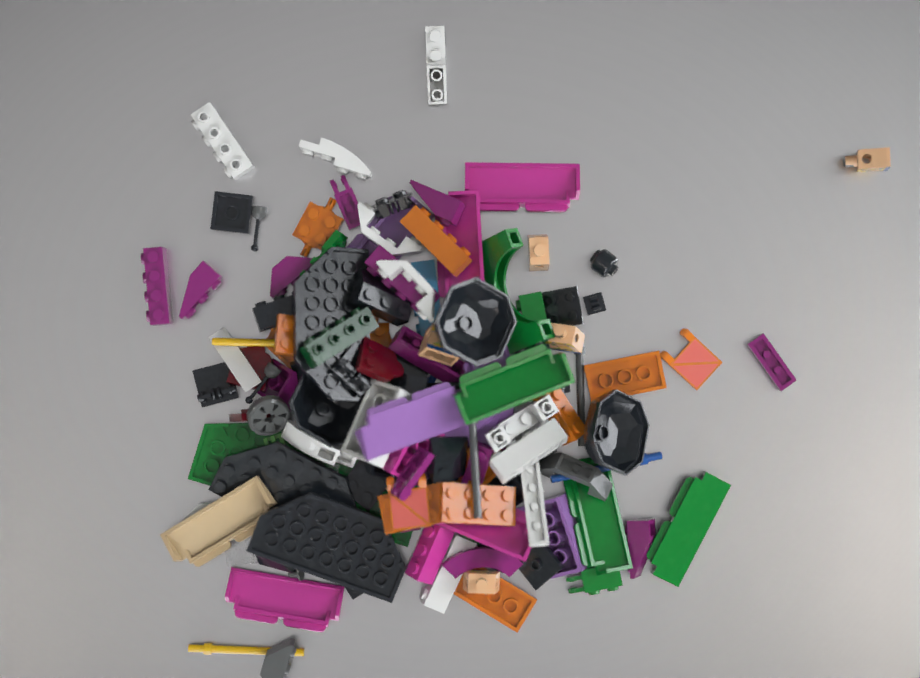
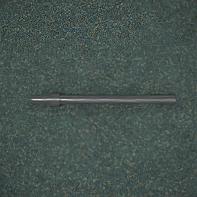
(580, 389)
(475, 470)

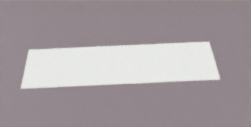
(236, 362)

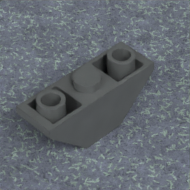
(277, 659)

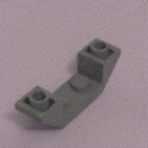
(579, 471)

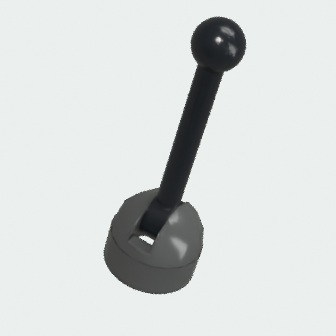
(259, 213)
(271, 372)

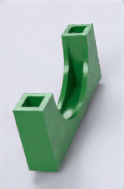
(496, 257)

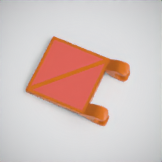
(694, 362)
(413, 511)

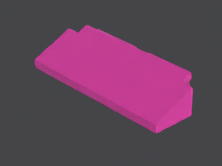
(524, 185)
(468, 235)
(502, 538)
(275, 597)

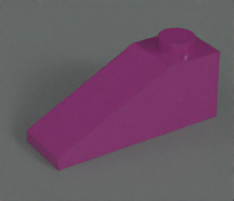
(442, 205)

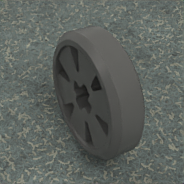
(260, 408)

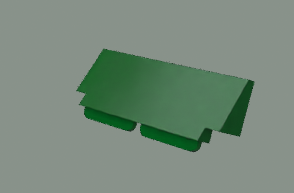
(520, 380)
(598, 527)
(681, 537)

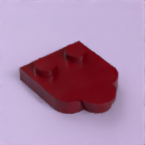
(258, 360)
(378, 361)

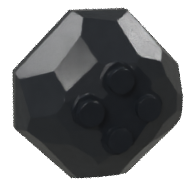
(475, 321)
(319, 416)
(616, 431)

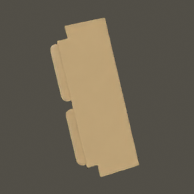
(213, 527)

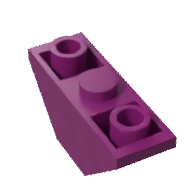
(286, 273)

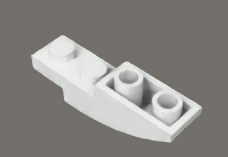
(436, 64)
(344, 159)
(315, 448)

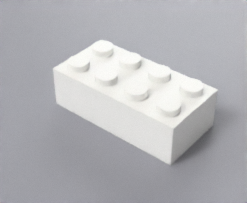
(376, 395)

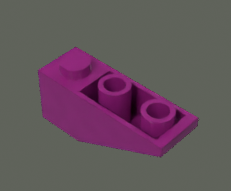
(200, 283)
(640, 537)

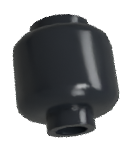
(604, 263)

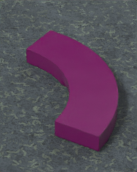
(481, 557)

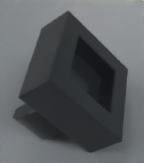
(594, 303)

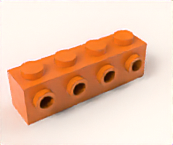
(436, 241)
(566, 417)

